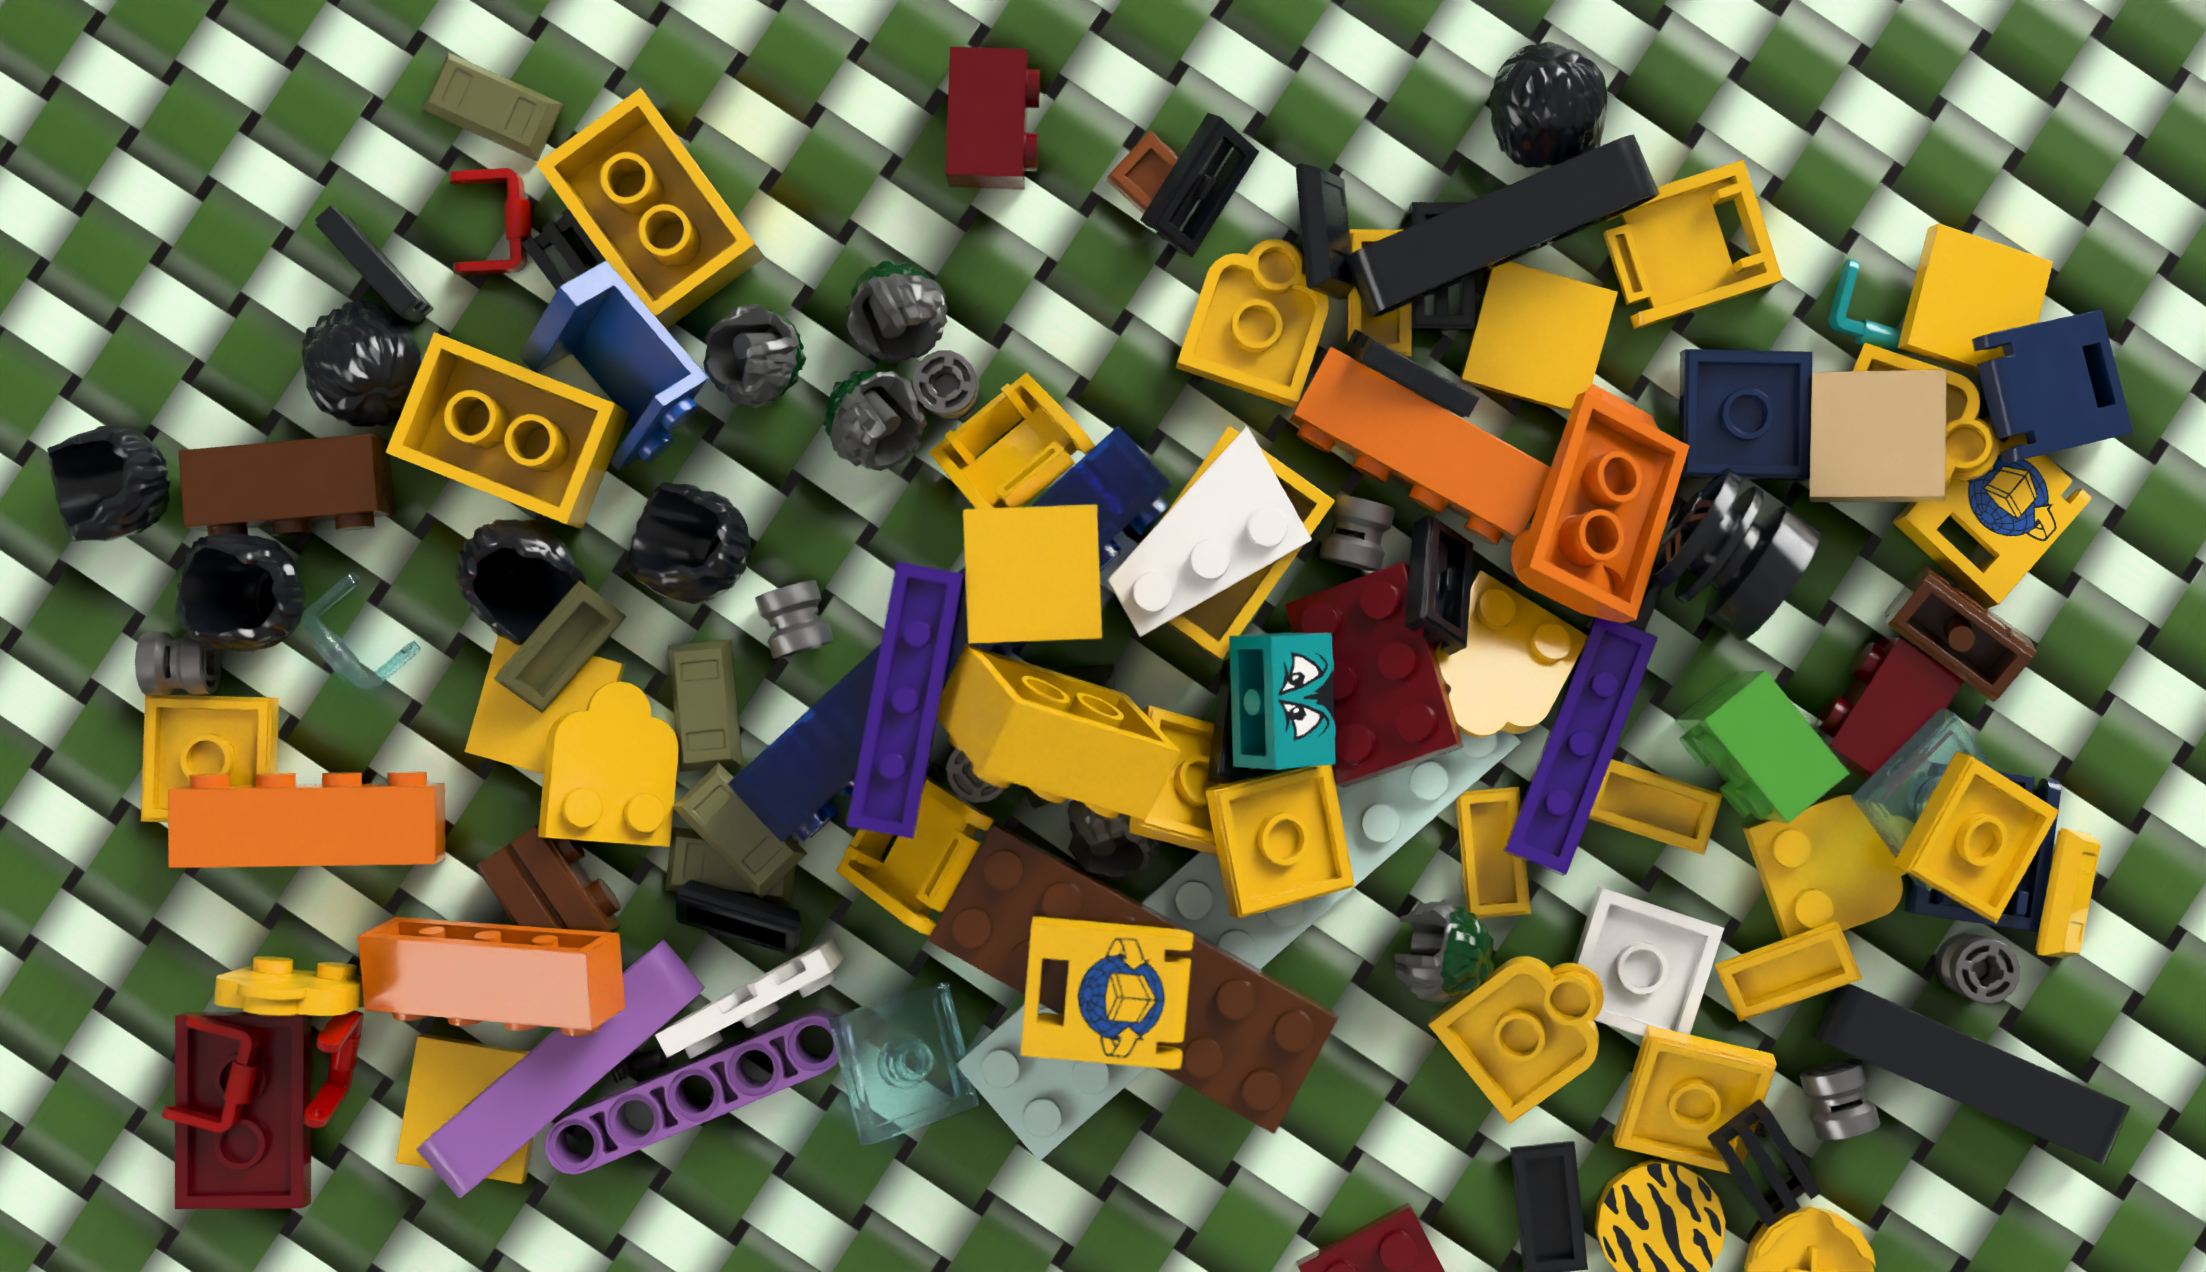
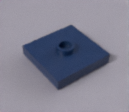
(1746, 413)

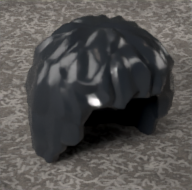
(1548, 105)
(360, 364)
(109, 483)
(689, 544)
(515, 575)
(239, 593)

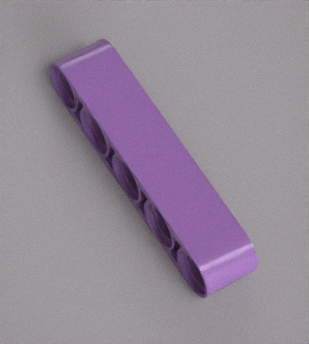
(557, 1074)
(670, 1105)

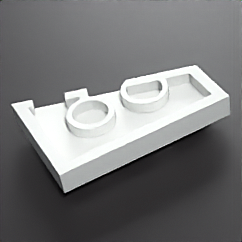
(1211, 539)
(752, 1000)

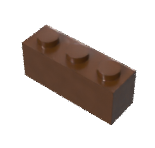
(287, 485)

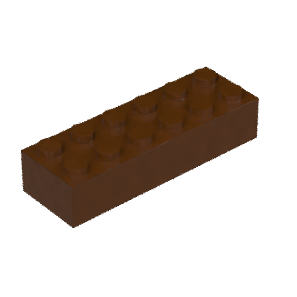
(1244, 1029)

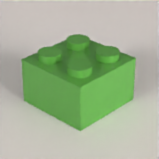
(1760, 747)

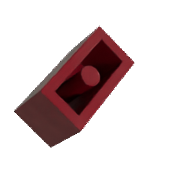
(989, 118)
(1885, 704)

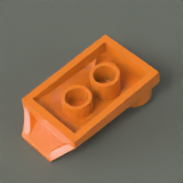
(1601, 509)

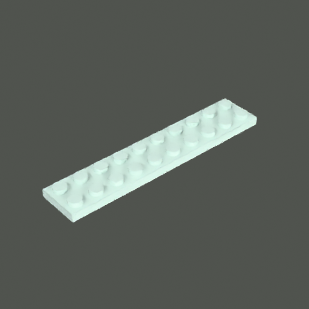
(1053, 1097)

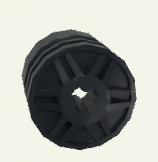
(1743, 561)

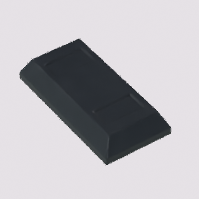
(1324, 231)
(739, 916)
(1549, 1207)

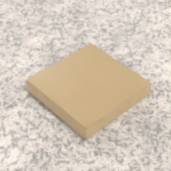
(1878, 436)

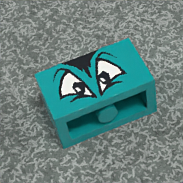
(1282, 700)

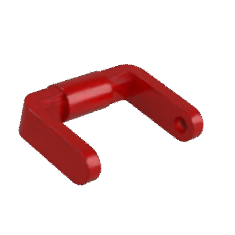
(516, 220)
(341, 1039)
(239, 1083)

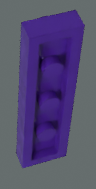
(905, 700)
(1580, 745)

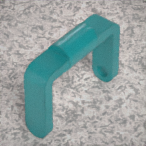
(1864, 331)

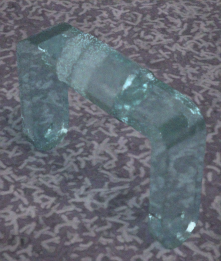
(337, 652)

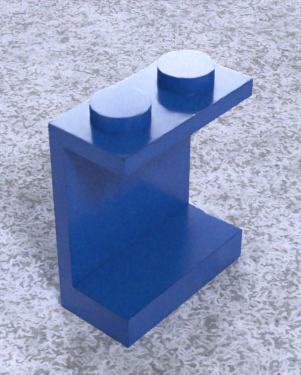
(626, 355)

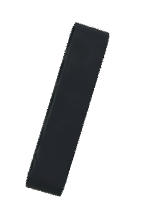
(1501, 226)
(1972, 1072)

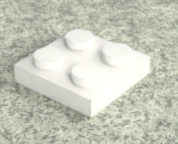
(1647, 961)

